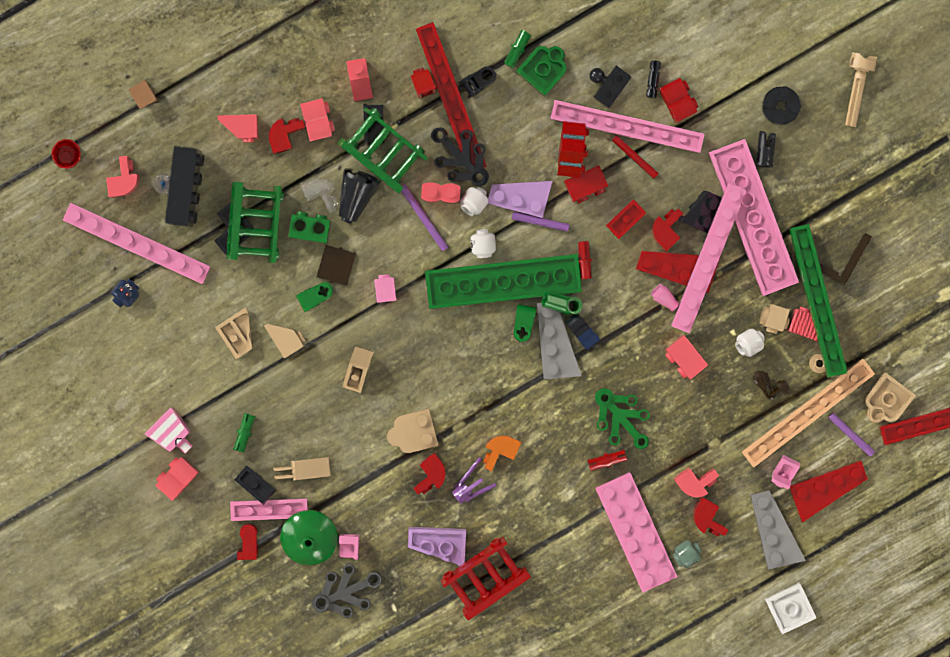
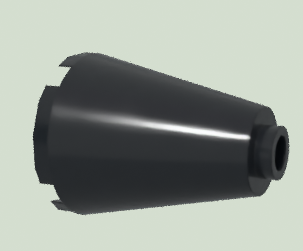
(355, 194)

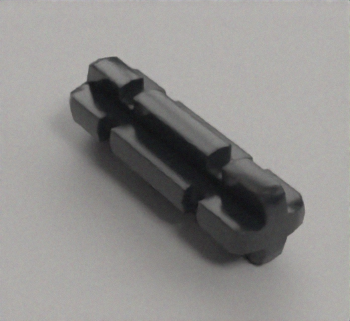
(653, 79)

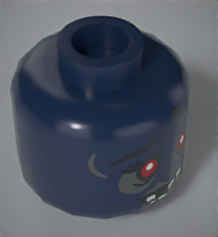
(125, 293)

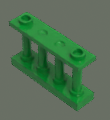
(379, 169)
(237, 212)

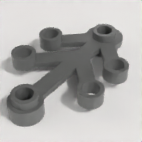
(343, 592)

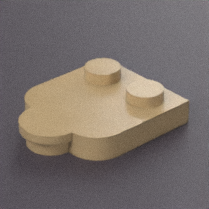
(887, 399)
(413, 432)

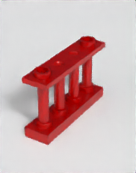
(502, 586)

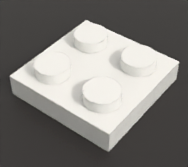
(790, 608)

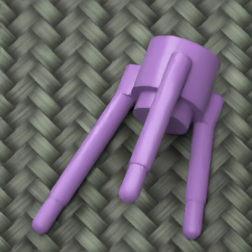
(463, 493)

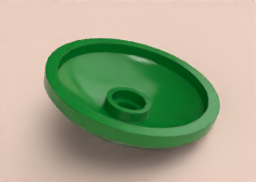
(309, 526)

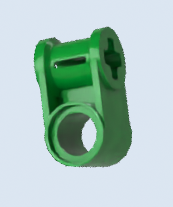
(312, 297)
(524, 319)

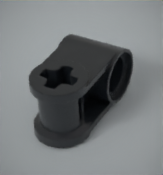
(477, 81)

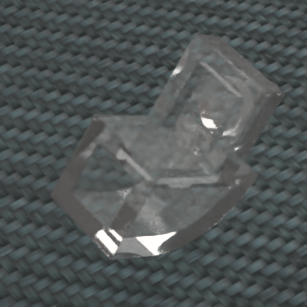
(319, 188)

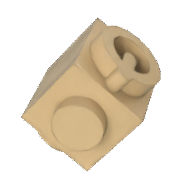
(774, 318)

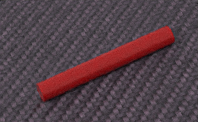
(635, 157)

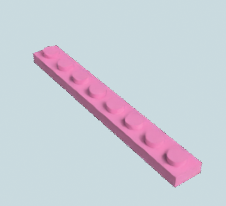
(628, 126)
(136, 243)
(708, 258)

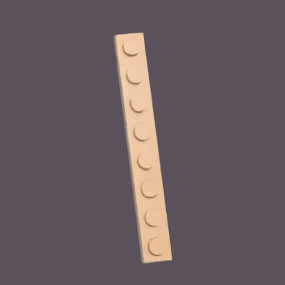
(808, 413)

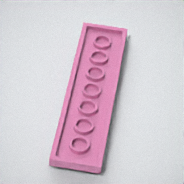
(755, 219)

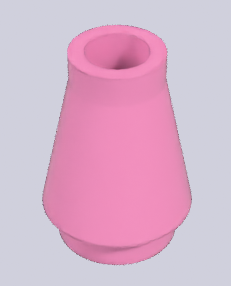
(663, 296)

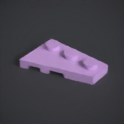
(521, 197)
(439, 542)

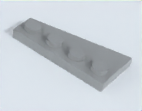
(556, 349)
(775, 535)

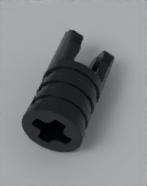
(765, 153)

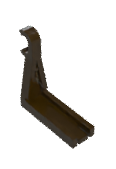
(828, 272)

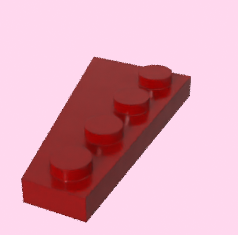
(670, 266)
(822, 490)

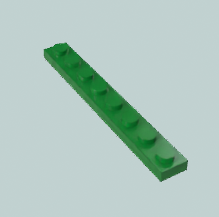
(818, 301)

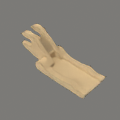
(306, 469)

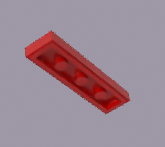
(915, 426)

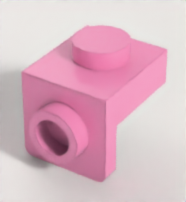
(785, 472)

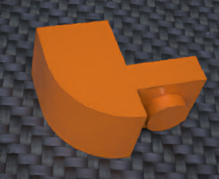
(501, 445)

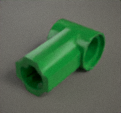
(561, 303)

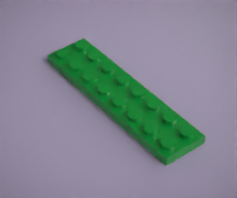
(502, 281)

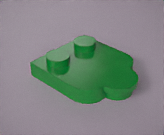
(543, 68)

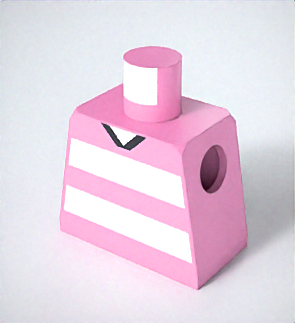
(171, 432)

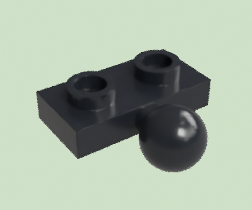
(611, 86)

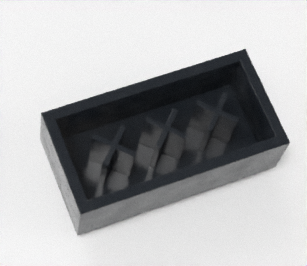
(184, 186)

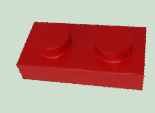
(626, 219)

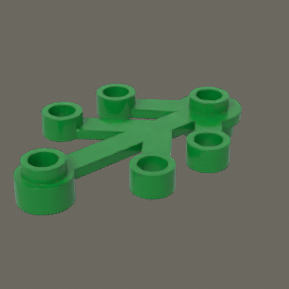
(619, 416)

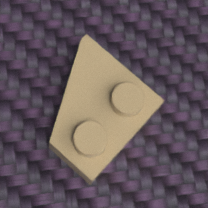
(237, 333)

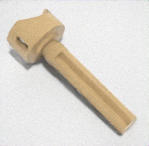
(862, 66)

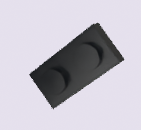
(255, 485)

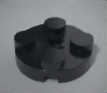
(779, 116)

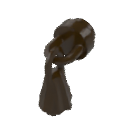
(762, 380)

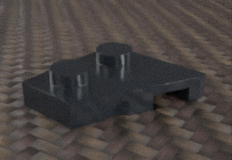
(702, 211)

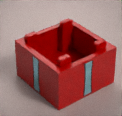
(572, 149)

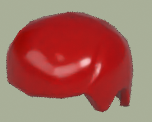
(66, 154)

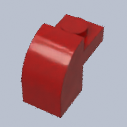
(279, 133)
(661, 230)
(435, 471)
(703, 515)

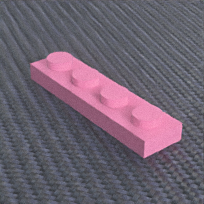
(270, 510)

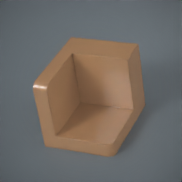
(143, 94)

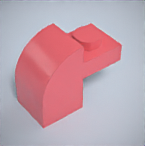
(126, 183)
(695, 487)

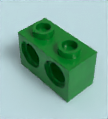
(309, 233)

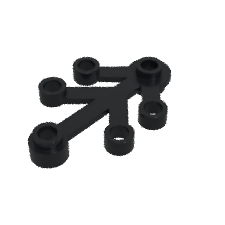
(463, 158)

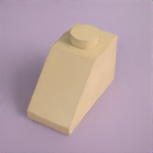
(285, 339)
(357, 369)

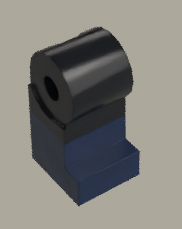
(582, 331)

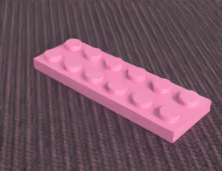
(636, 532)

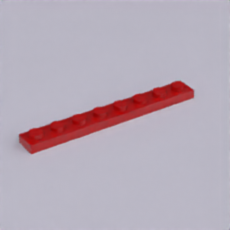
(447, 86)

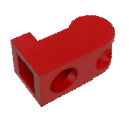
(249, 542)

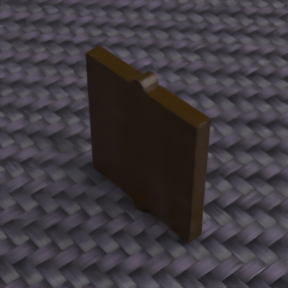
(336, 265)

